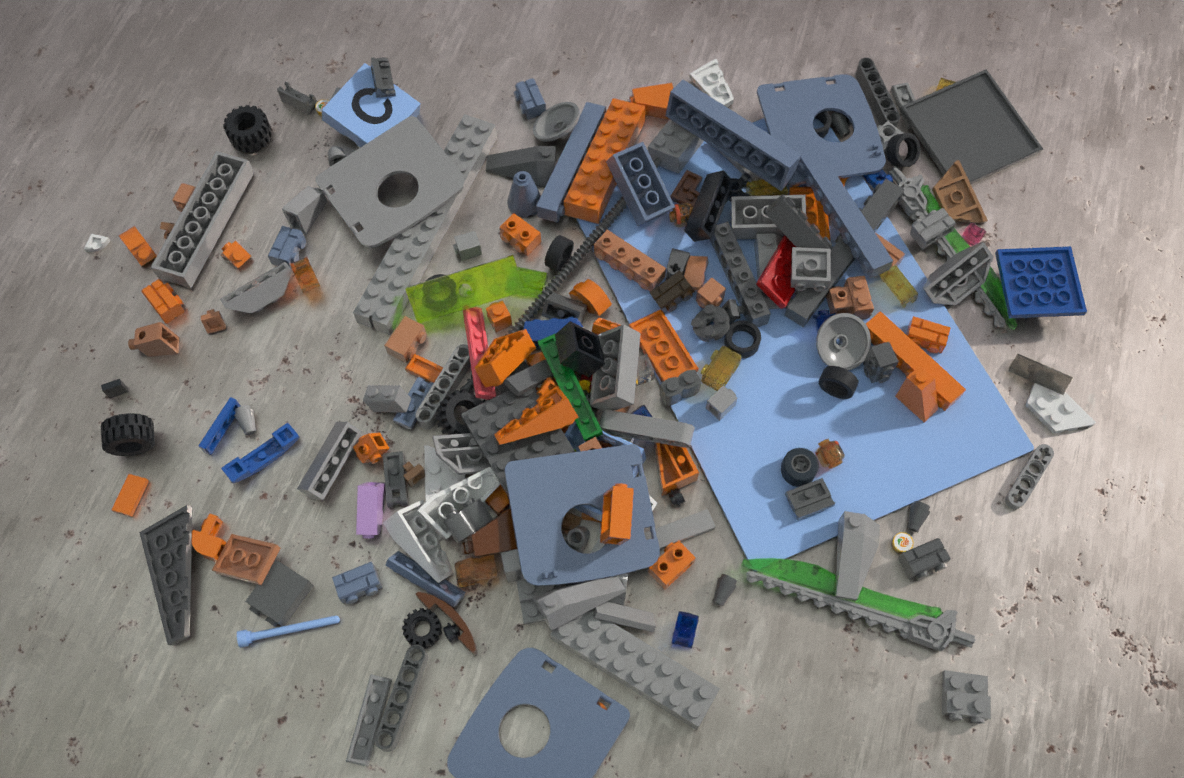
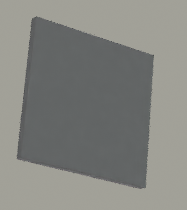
(972, 125)

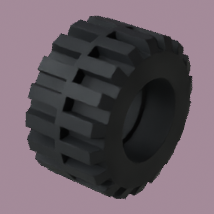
(245, 118)
(446, 411)
(127, 434)

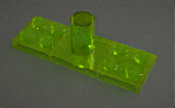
(447, 295)

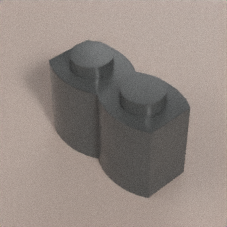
(680, 387)
(467, 520)

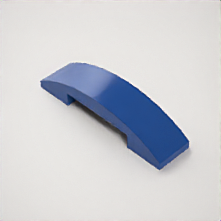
(262, 456)

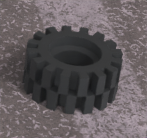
(413, 619)

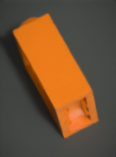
(617, 515)

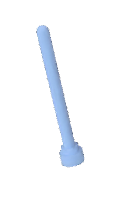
(246, 637)

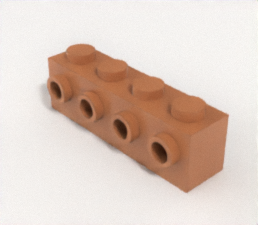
(629, 261)

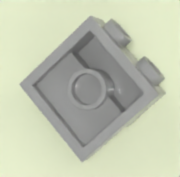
(811, 268)
(526, 595)
(965, 696)

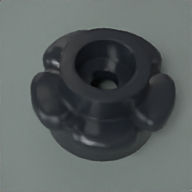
(676, 497)
(451, 632)

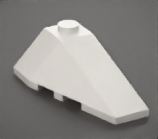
(439, 505)
(419, 541)

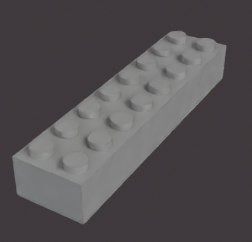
(203, 219)
(638, 667)

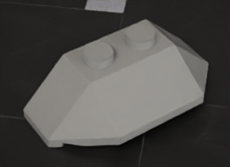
(959, 275)
(260, 291)
(460, 453)

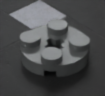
(707, 315)

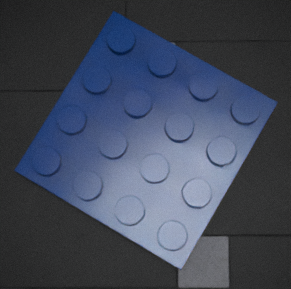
(1040, 282)

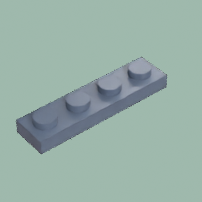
(416, 574)

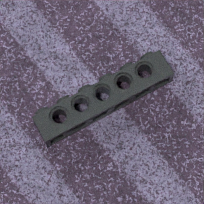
(739, 275)

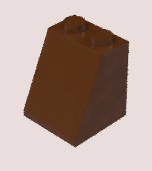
(491, 538)

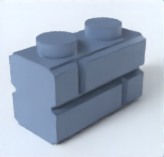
(530, 98)
(287, 246)
(356, 583)

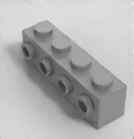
(329, 460)

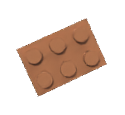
(246, 559)

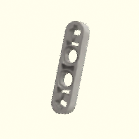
(1031, 477)

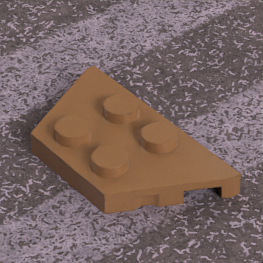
(958, 197)

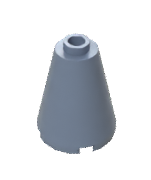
(523, 195)

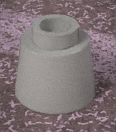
(335, 154)

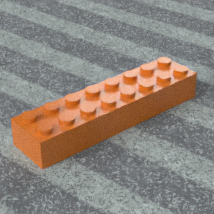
(594, 180)

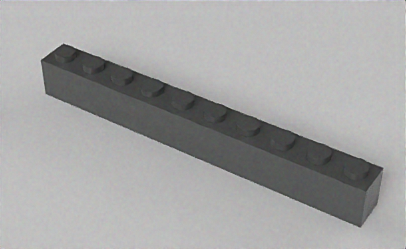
(875, 212)

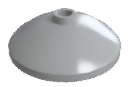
(556, 122)
(853, 337)

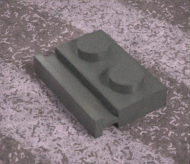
(809, 499)

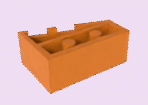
(504, 357)
(674, 467)

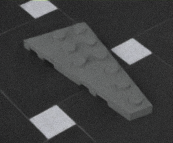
(168, 558)

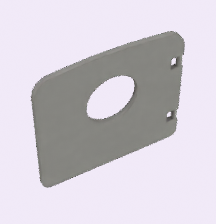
(357, 177)

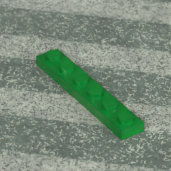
(572, 390)

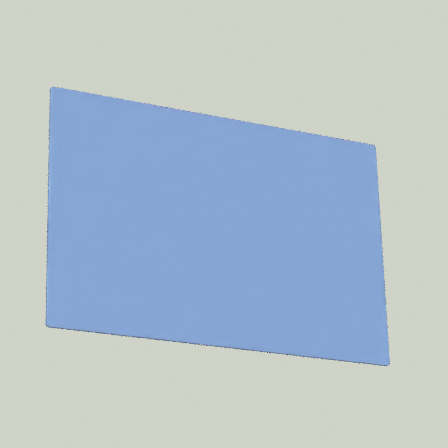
(781, 406)

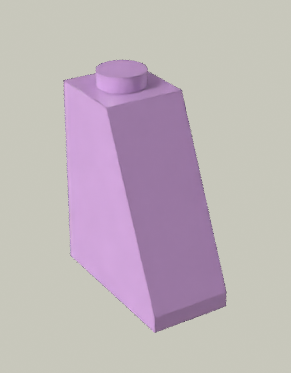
(370, 508)

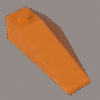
(549, 414)

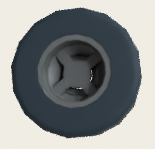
(802, 460)

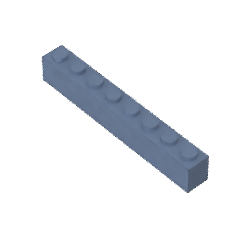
(552, 199)
(844, 213)

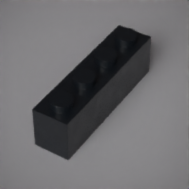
(708, 206)

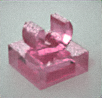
(973, 234)

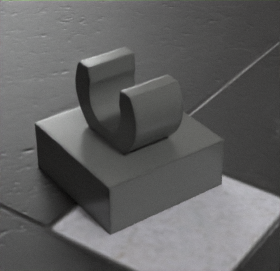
(733, 310)

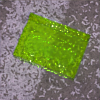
(533, 281)

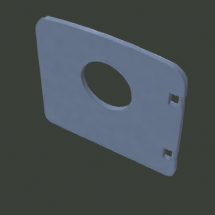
(791, 116)
(549, 486)
(578, 726)

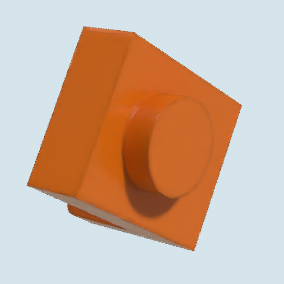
(235, 254)

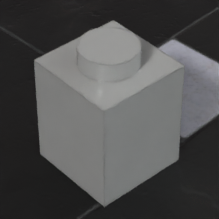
(467, 245)
(721, 402)

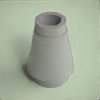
(246, 419)

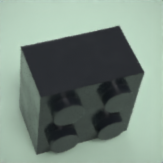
(579, 349)

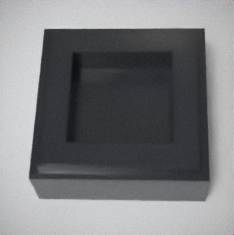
(114, 388)

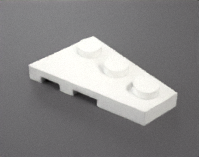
(711, 81)

